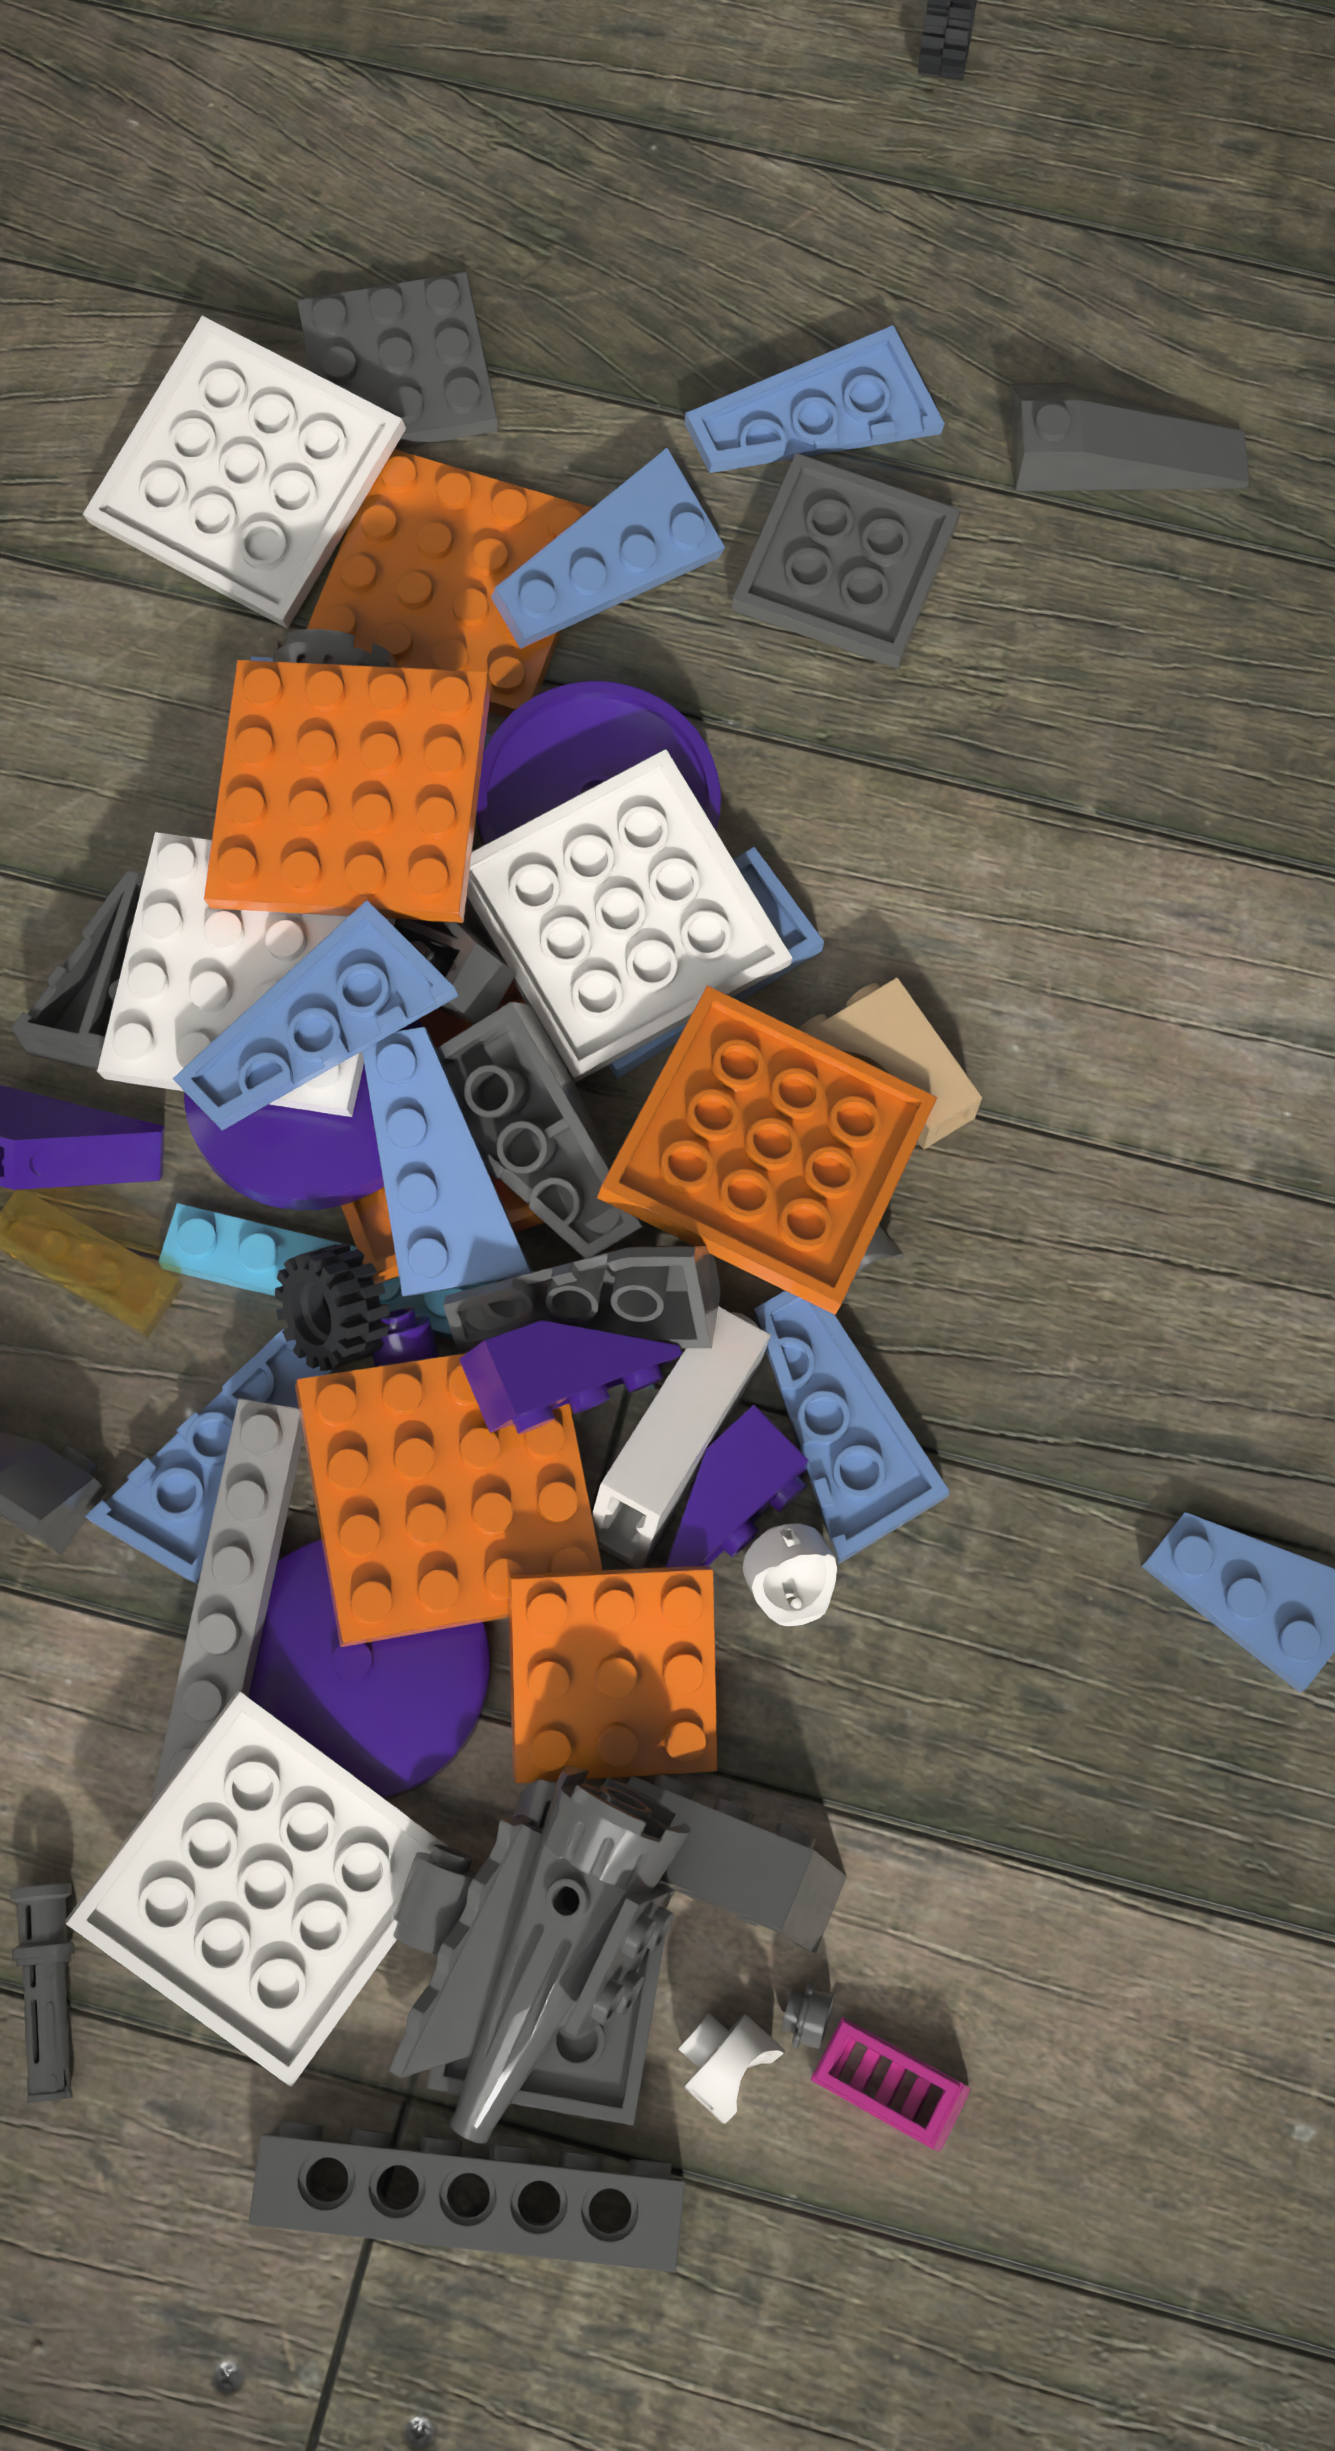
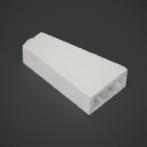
(672, 1437)

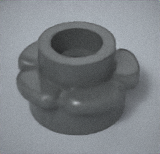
(808, 2016)

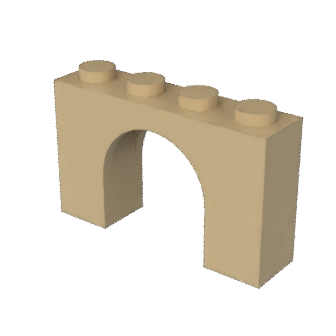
(895, 1036)

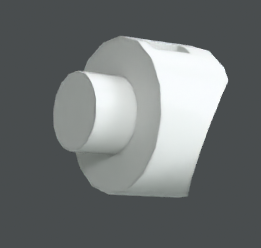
(787, 1564)
(723, 2059)

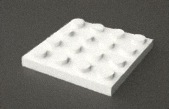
(244, 471)
(621, 914)
(199, 971)
(257, 1888)

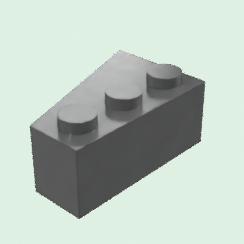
(465, 962)
(76, 1006)
(748, 1870)

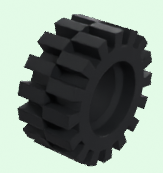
(946, 38)
(332, 1306)

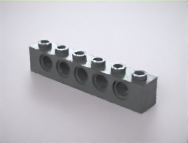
(288, 2200)

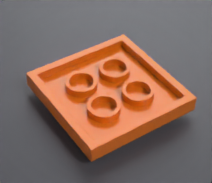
(612, 1672)

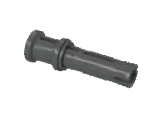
(43, 1959)

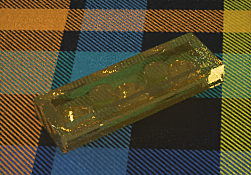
(85, 1263)

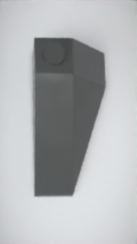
(1099, 441)
(535, 1126)
(630, 1292)
(46, 1490)

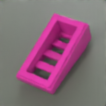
(948, 2105)

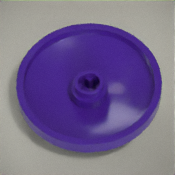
(578, 740)
(295, 1154)
(376, 1708)

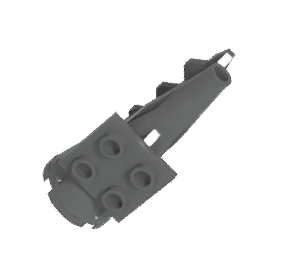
(545, 1941)

